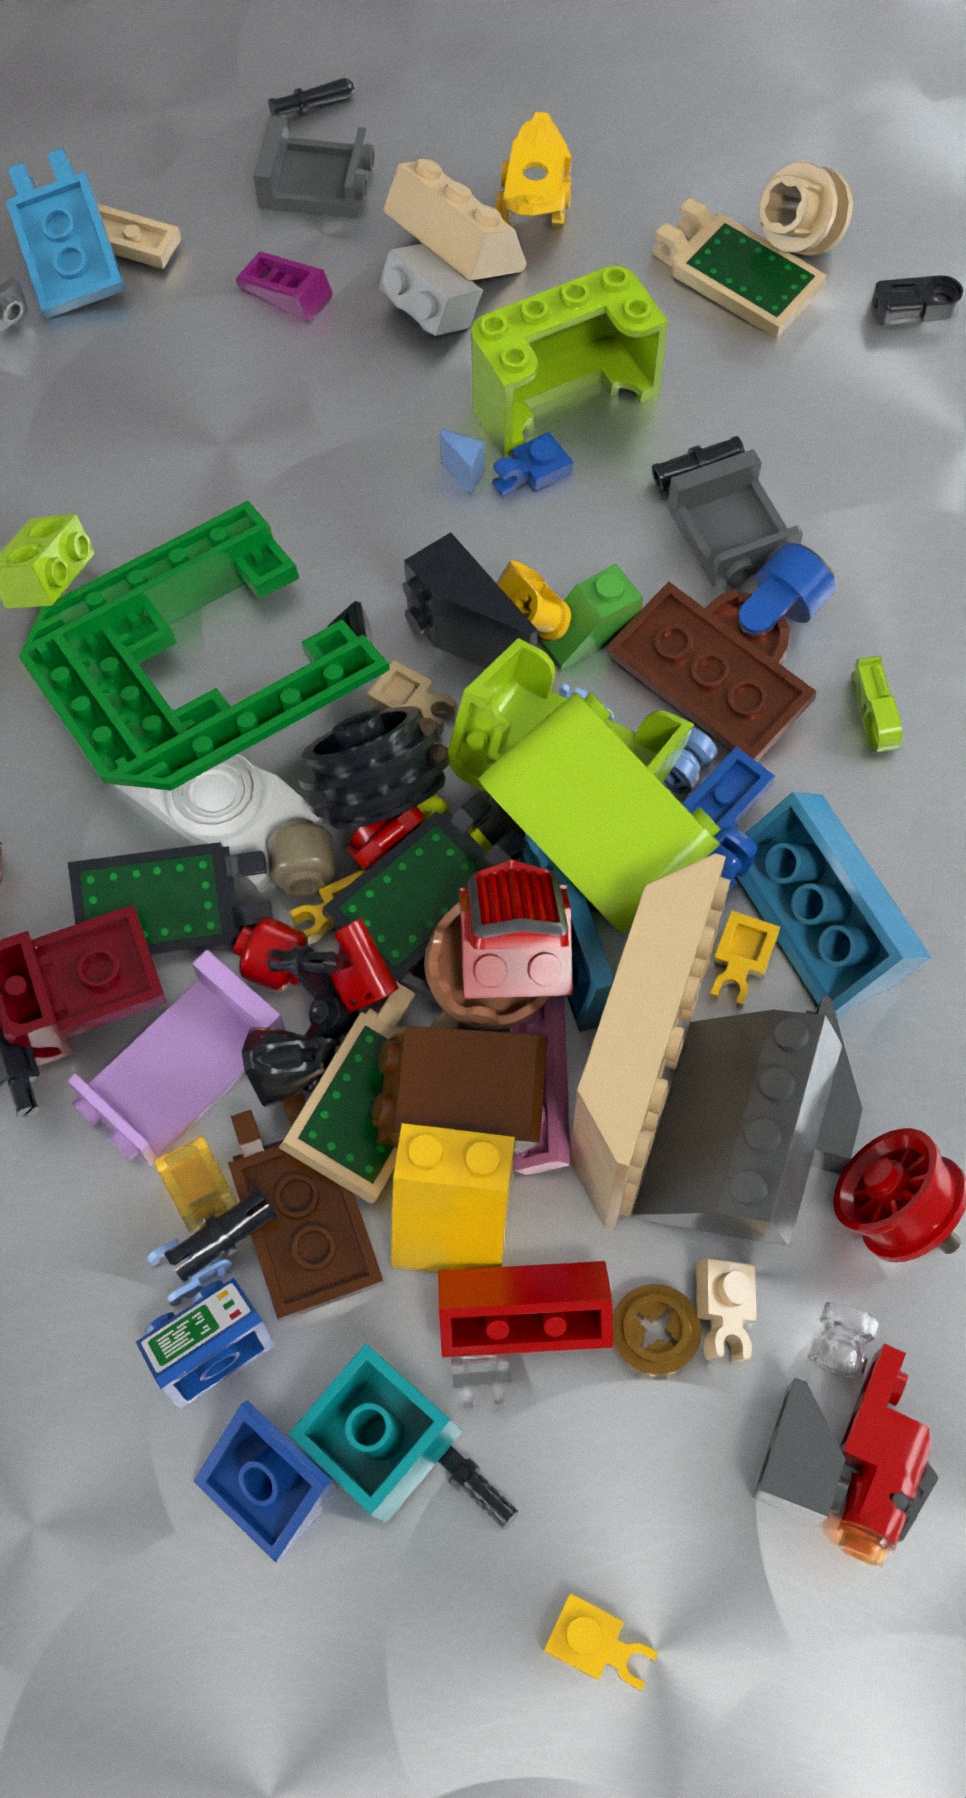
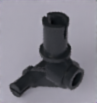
(327, 1012)

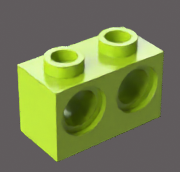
(43, 561)

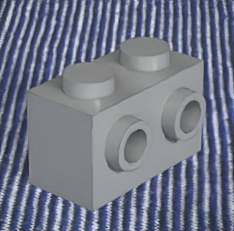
(429, 289)

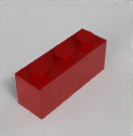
(525, 1309)

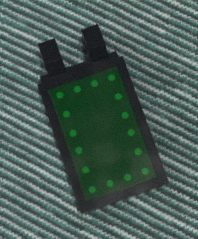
(420, 883)
(179, 894)

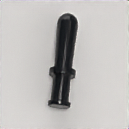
(320, 95)

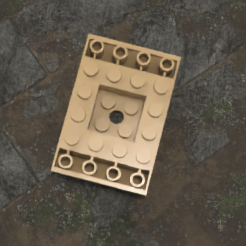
(640, 1033)

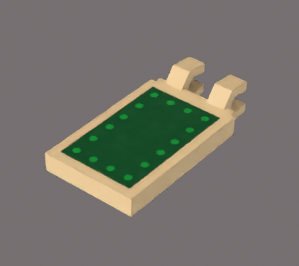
(737, 268)
(336, 1122)

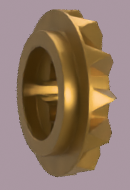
(682, 1327)

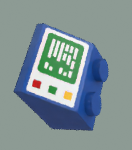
(204, 1342)

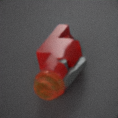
(891, 1463)

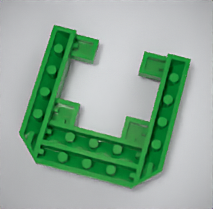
(94, 638)

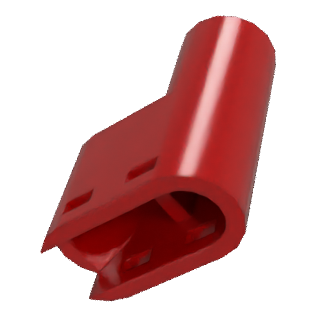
(365, 969)

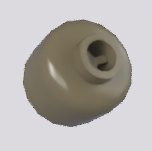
(301, 857)

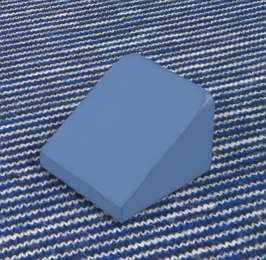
(462, 458)

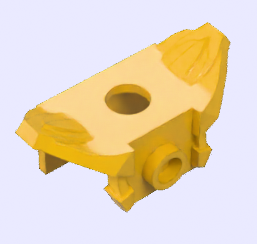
(540, 146)

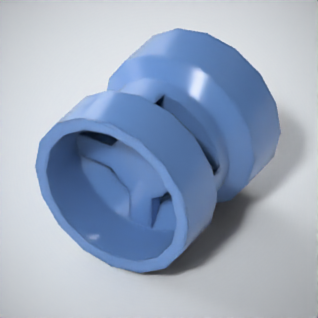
(695, 756)

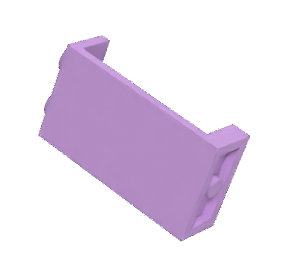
(176, 1064)

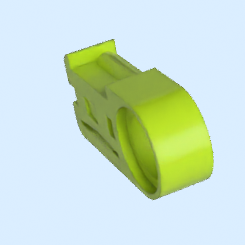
(876, 705)

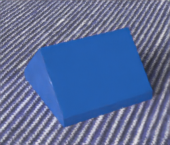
(264, 1482)

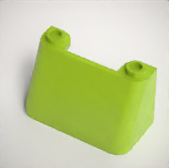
(518, 695)
(597, 808)

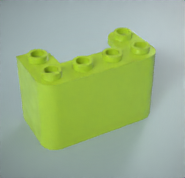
(562, 342)

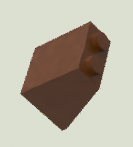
(462, 1083)

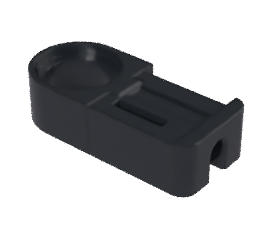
(913, 298)

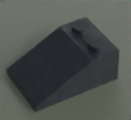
(461, 604)

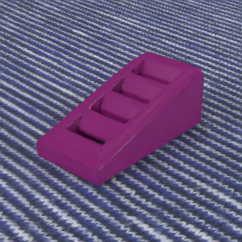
(289, 285)

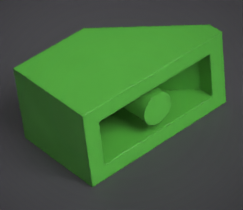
(598, 614)

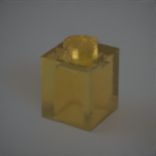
(195, 1183)

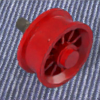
(902, 1196)

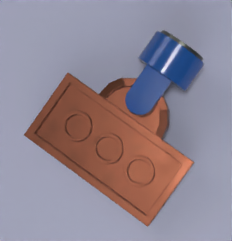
(728, 658)

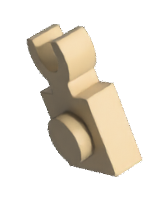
(407, 687)
(729, 1300)

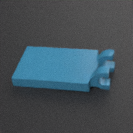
(63, 238)
(590, 967)

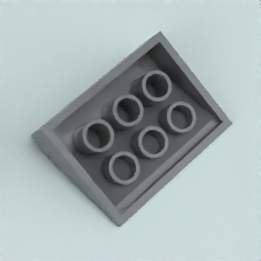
(741, 1125)

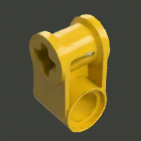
(536, 600)

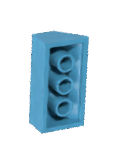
(829, 904)

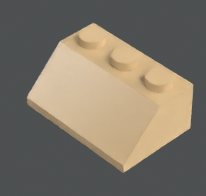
(453, 222)

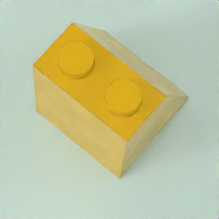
(450, 1199)

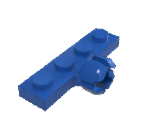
(726, 798)

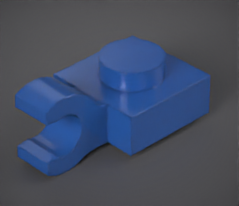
(534, 462)

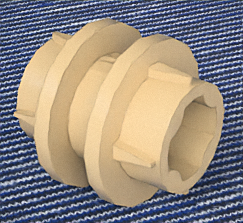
(806, 209)

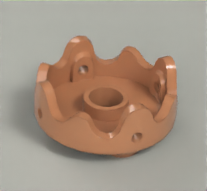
(445, 981)

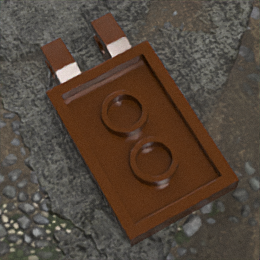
(318, 1241)

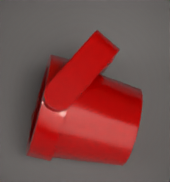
(377, 839)

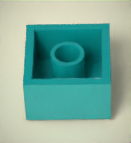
(375, 1433)

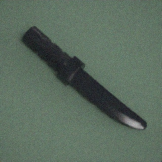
(466, 1478)

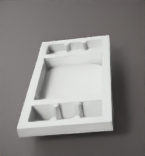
(228, 806)

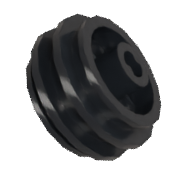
(374, 767)

